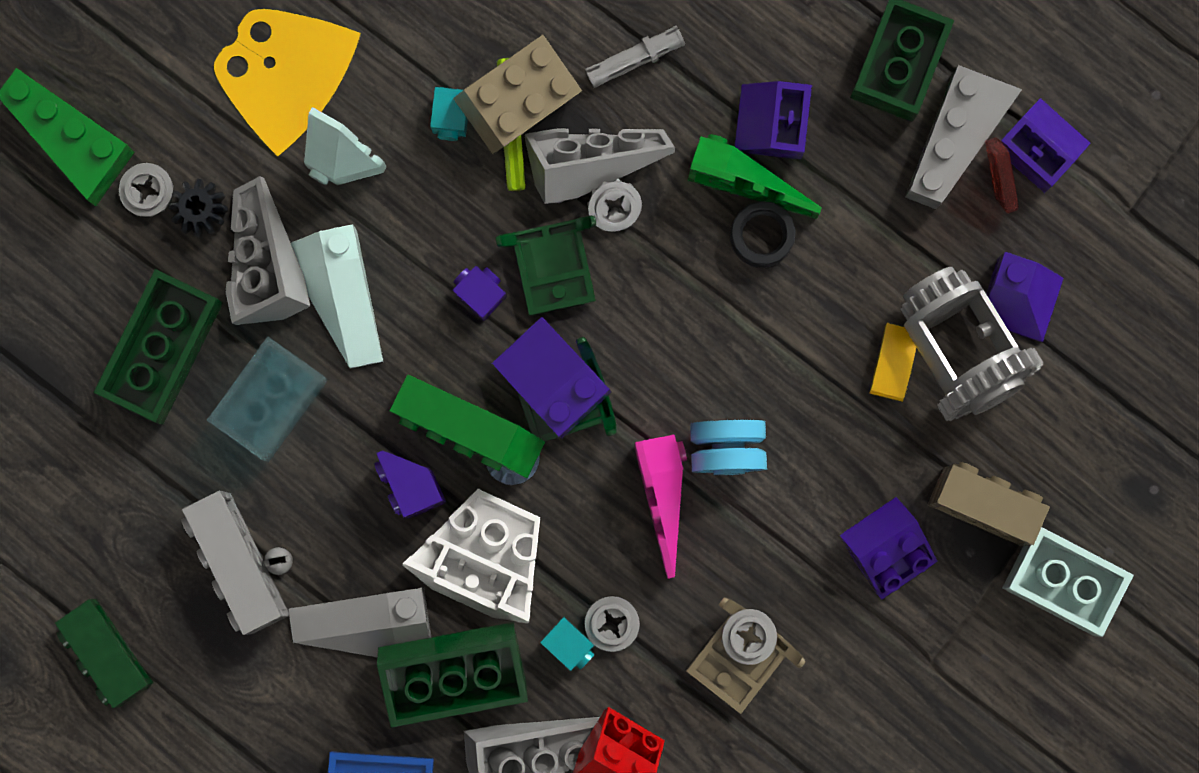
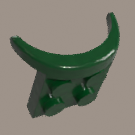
(553, 264)
(599, 415)

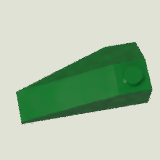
(734, 172)

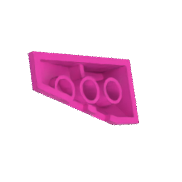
(661, 475)

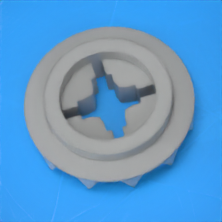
(141, 175)
(616, 218)
(627, 629)
(763, 629)

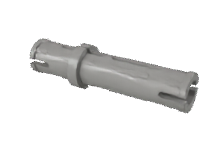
(648, 50)

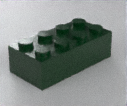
(158, 347)
(452, 674)

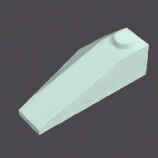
(336, 153)
(340, 292)

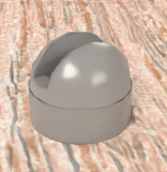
(279, 568)

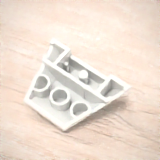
(483, 557)

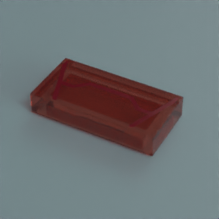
(1002, 175)

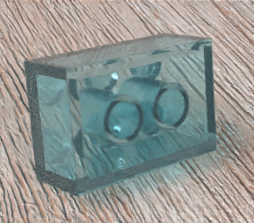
(267, 399)

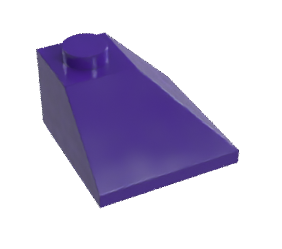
(1024, 295)

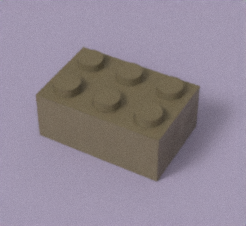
(517, 94)
(989, 504)

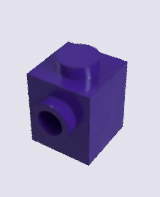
(479, 291)

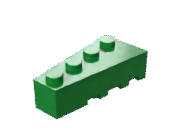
(72, 140)
(466, 426)

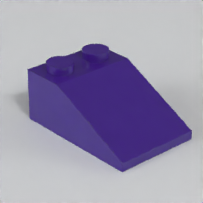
(551, 377)

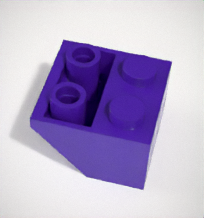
(773, 119)
(1043, 145)
(412, 485)
(889, 547)

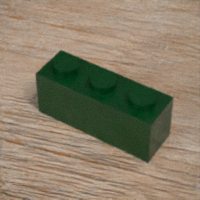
(102, 654)

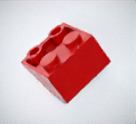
(619, 747)

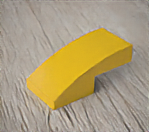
(893, 363)

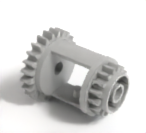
(987, 383)

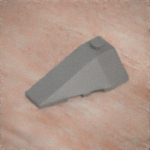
(363, 622)
(527, 746)

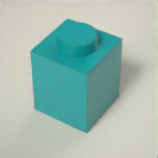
(447, 117)
(568, 645)

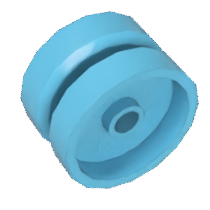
(728, 446)

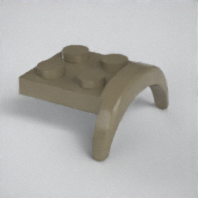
(730, 679)

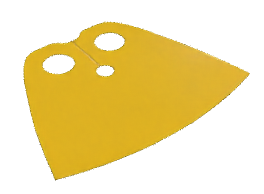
(307, 72)

